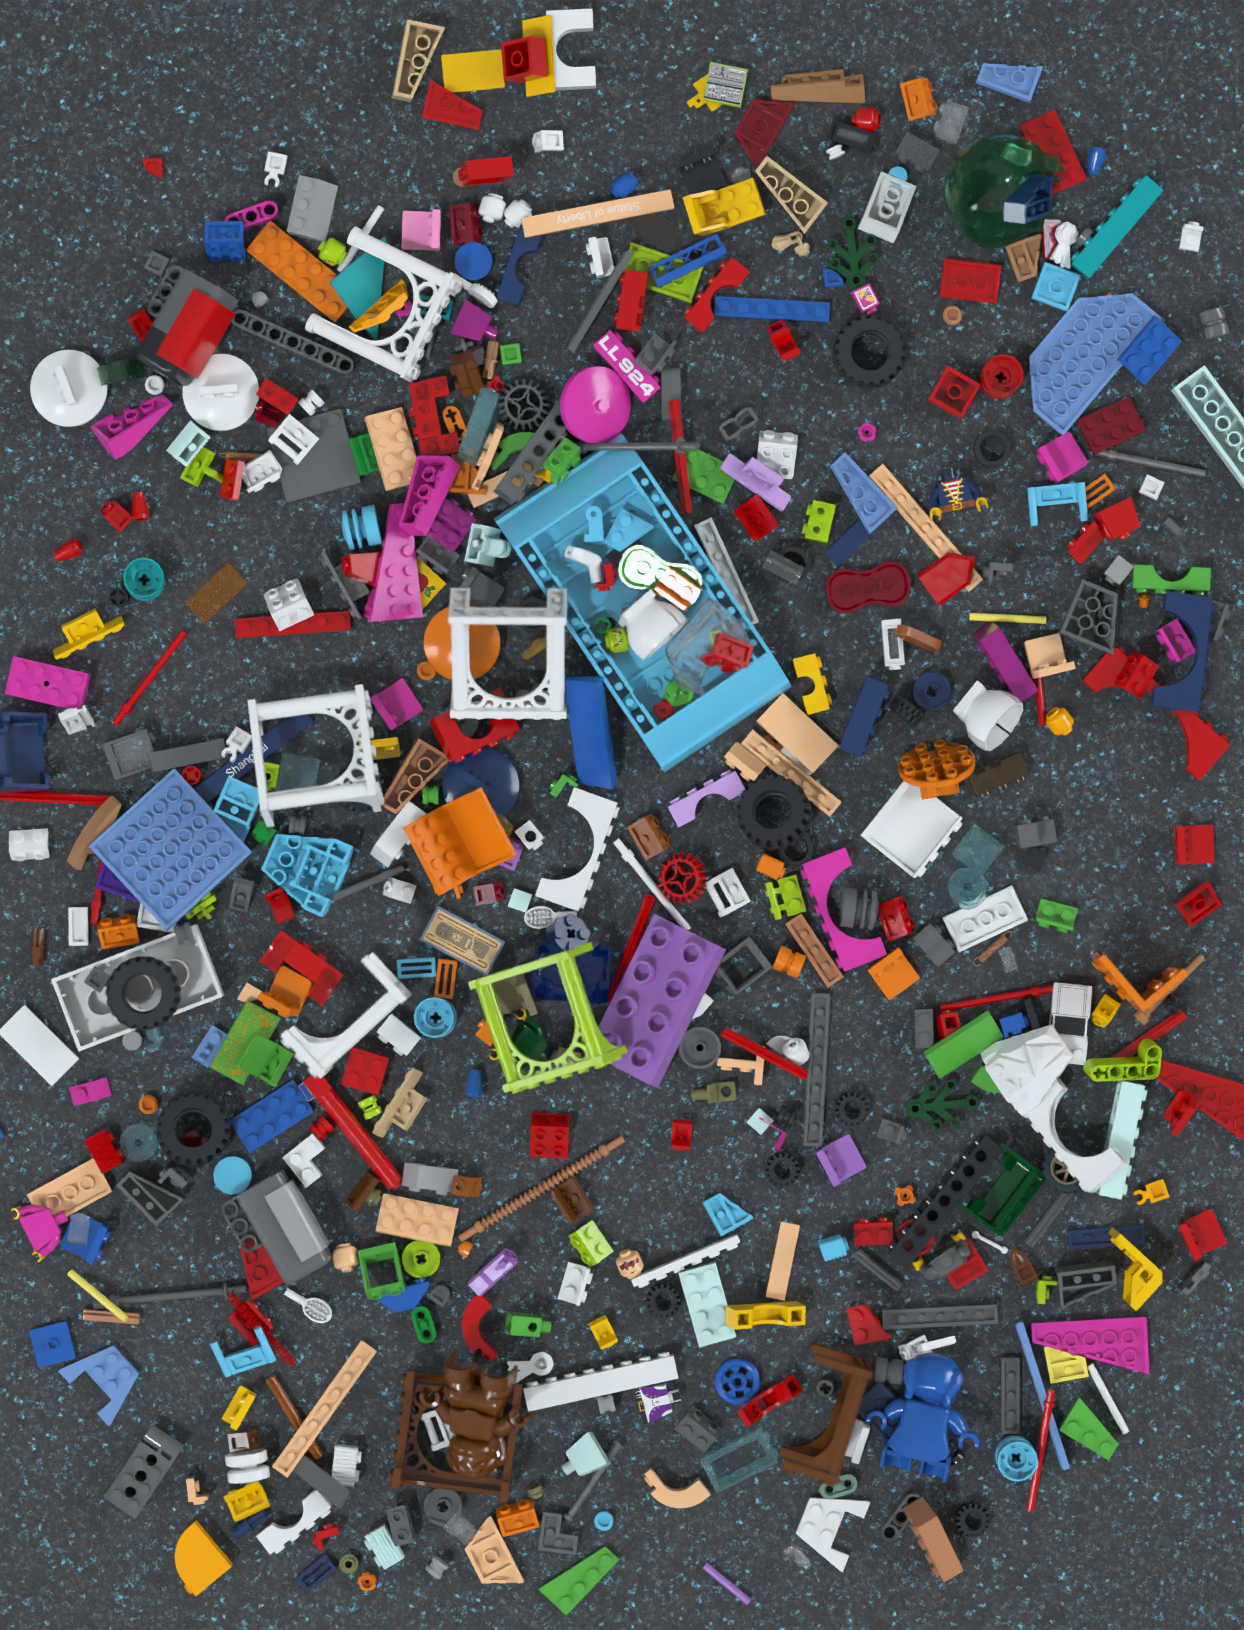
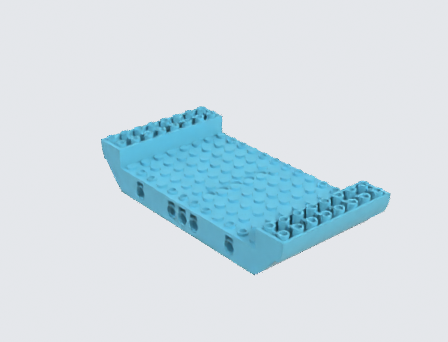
(555, 518)

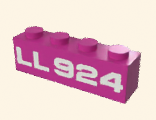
(621, 361)

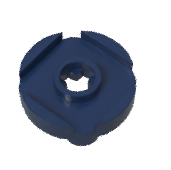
(942, 694)

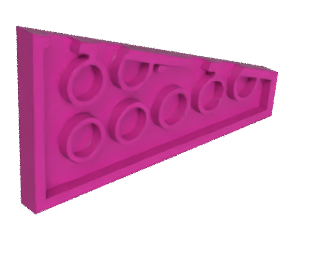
(1107, 1340)

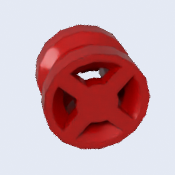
(189, 775)

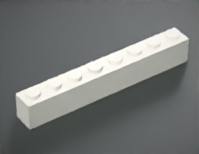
(600, 1382)

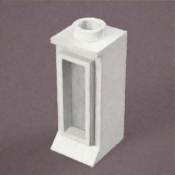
(892, 645)

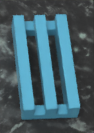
(432, 966)

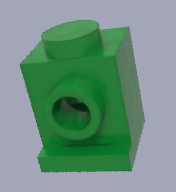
(263, 833)

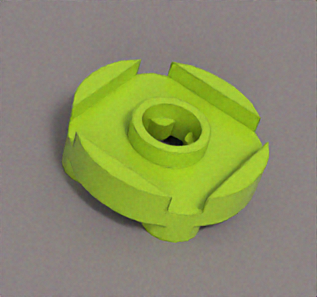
(423, 1269)

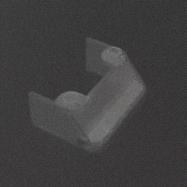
(697, 638)

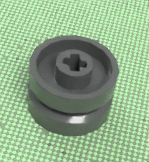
(711, 1047)

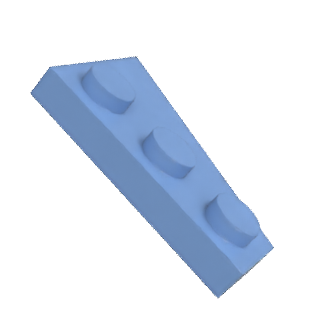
(1010, 80)

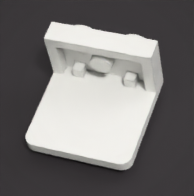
(778, 452)
(288, 604)

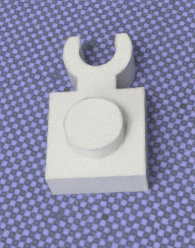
(275, 165)
(237, 742)

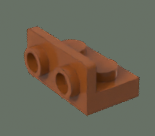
(649, 836)

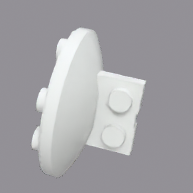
(68, 388)
(222, 394)

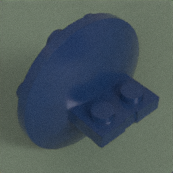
(486, 770)

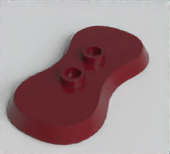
(852, 589)

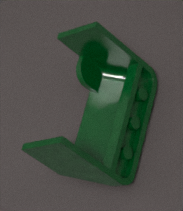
(1008, 1194)

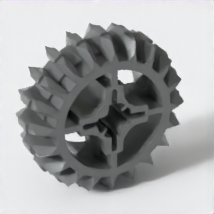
(518, 420)

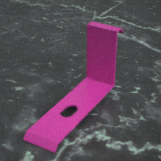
(779, 1143)

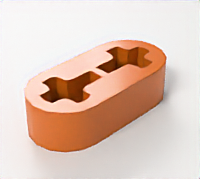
(459, 421)

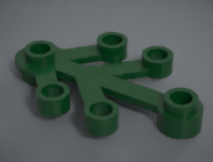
(852, 256)
(939, 1105)

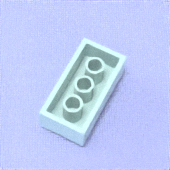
(706, 1303)

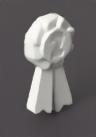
(1066, 235)
(540, 1364)

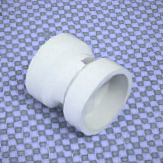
(308, 406)

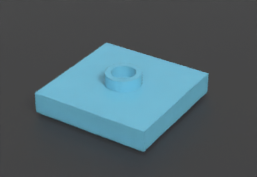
(1055, 286)

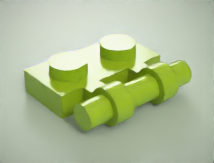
(791, 896)

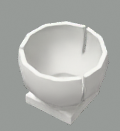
(650, 624)
(983, 709)

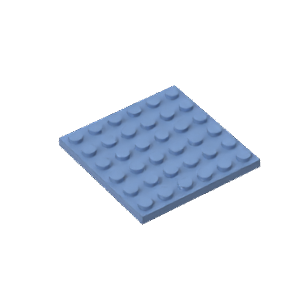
(170, 849)

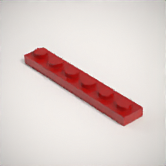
(315, 624)

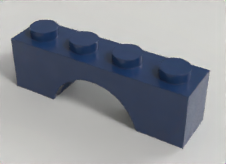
(511, 289)

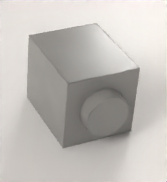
(1117, 571)

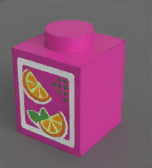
(866, 299)

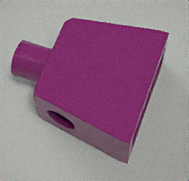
(473, 324)

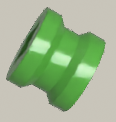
(430, 795)

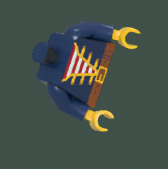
(954, 495)

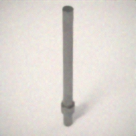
(1112, 454)

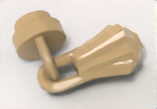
(781, 242)

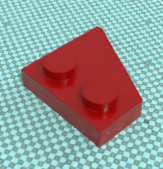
(971, 1270)

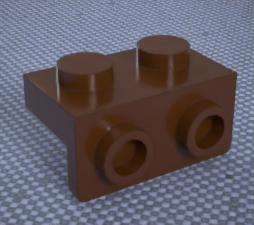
(571, 1200)

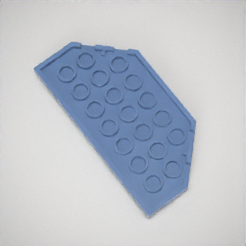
(1083, 355)

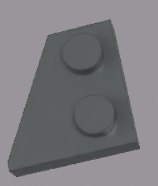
(1194, 1278)

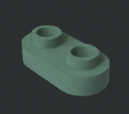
(841, 1489)

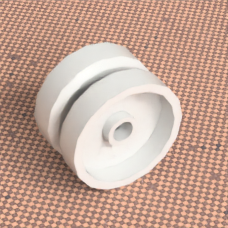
(248, 1466)

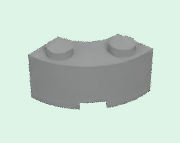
(420, 1177)

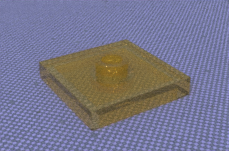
(537, 646)

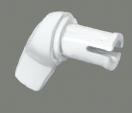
(587, 558)

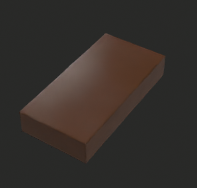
(362, 1191)

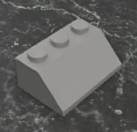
(312, 208)

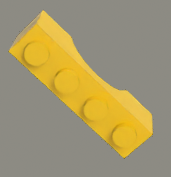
(781, 1313)

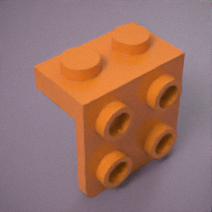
(287, 992)

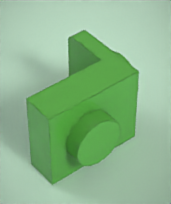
(558, 785)

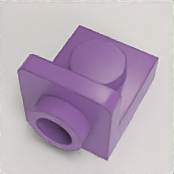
(518, 847)

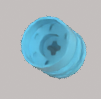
(361, 527)
(427, 1009)
(1013, 1468)

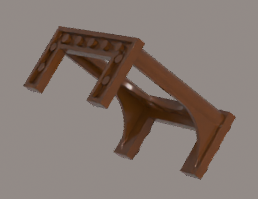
(826, 1454)
(441, 1479)

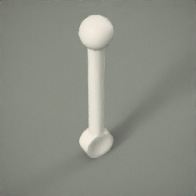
(975, 1234)

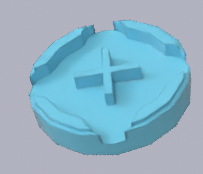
(232, 1175)

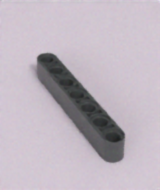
(282, 342)

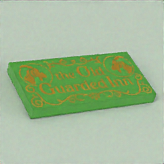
(250, 1021)

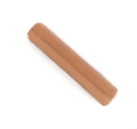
(108, 1316)

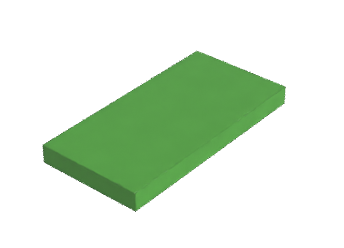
(963, 1044)

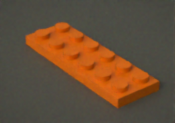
(297, 269)

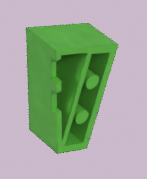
(1087, 1429)

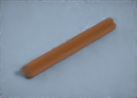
(291, 1412)

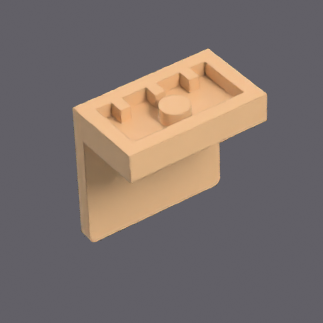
(1046, 656)

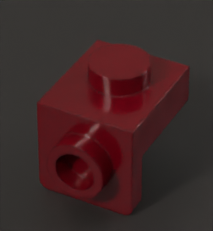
(267, 414)

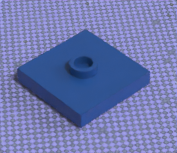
(52, 1344)

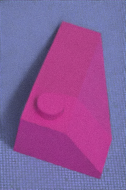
(123, 432)

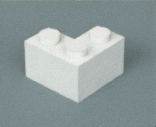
(300, 1160)

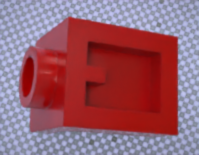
(116, 515)

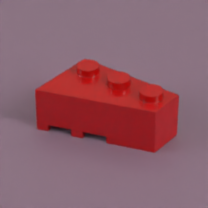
(631, 300)

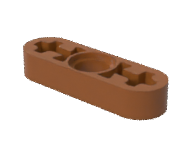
(918, 638)

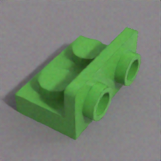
(1056, 915)

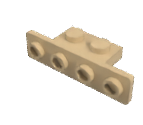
(403, 1106)

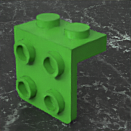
(265, 1059)

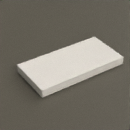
(990, 918)
(38, 1045)

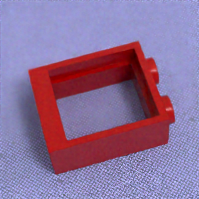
(486, 171)

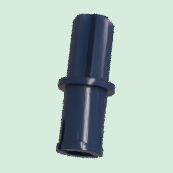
(248, 1524)

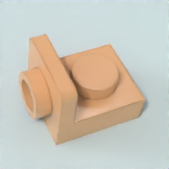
(192, 1489)

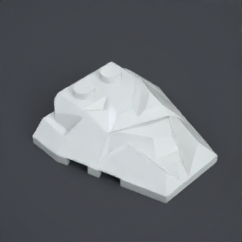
(1027, 1066)

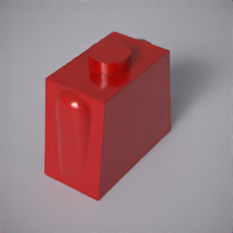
(1118, 520)

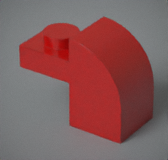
(782, 340)

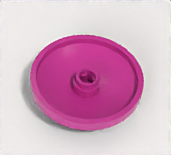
(595, 404)

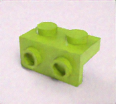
(590, 1243)

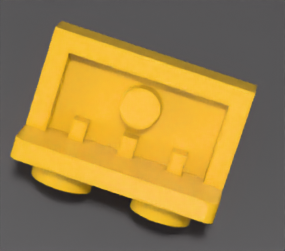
(247, 1500)

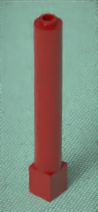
(354, 1131)

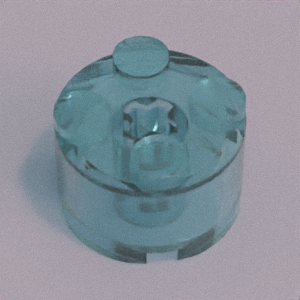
(967, 877)

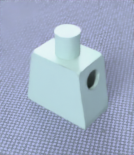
(585, 1456)

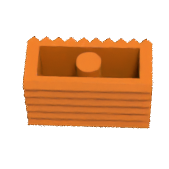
(770, 867)

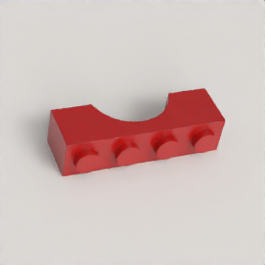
(731, 275)

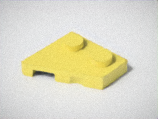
(1064, 1365)

